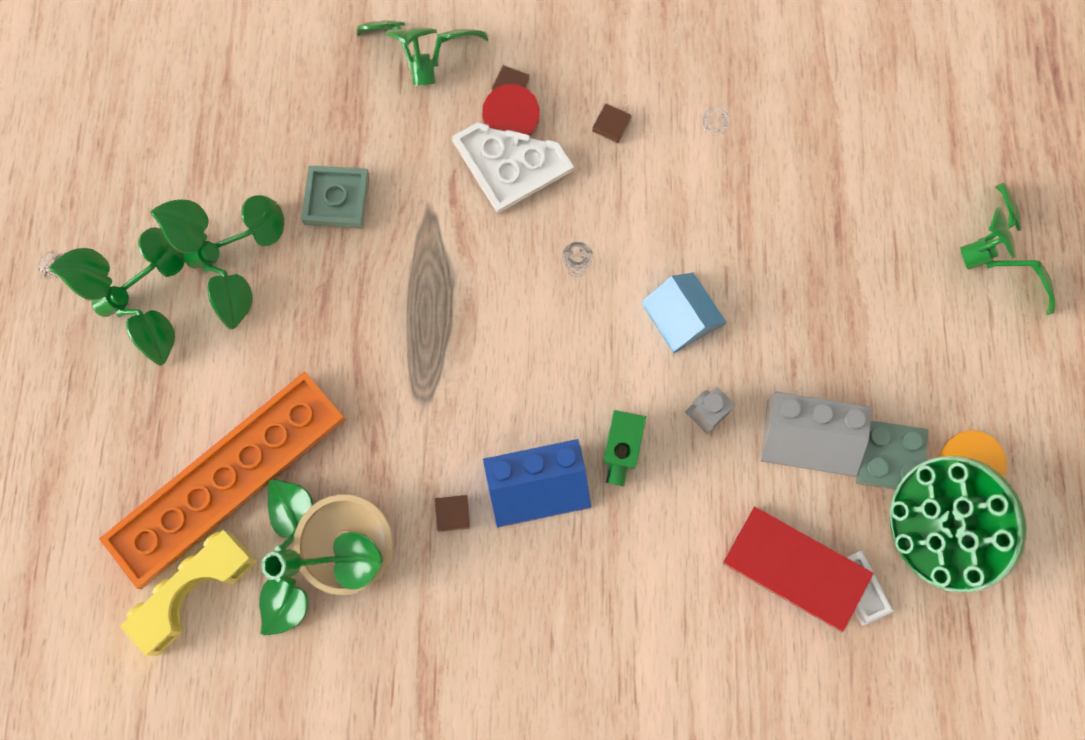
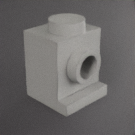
(710, 409)

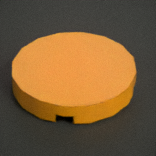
(978, 447)

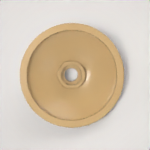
(326, 522)

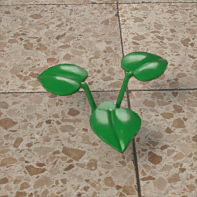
(421, 65)
(184, 228)
(985, 249)
(86, 275)
(282, 603)

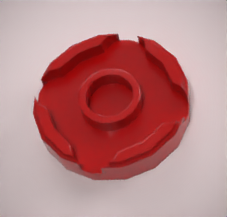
(511, 109)

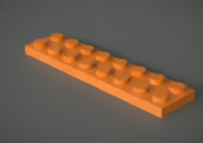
(221, 480)

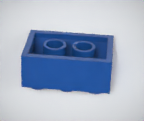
(537, 483)

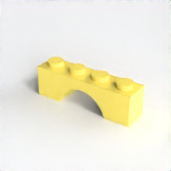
(157, 621)

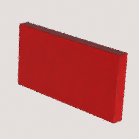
(798, 569)

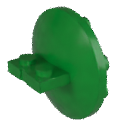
(958, 524)

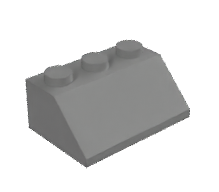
(815, 433)

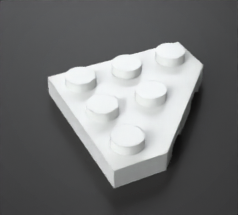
(510, 163)

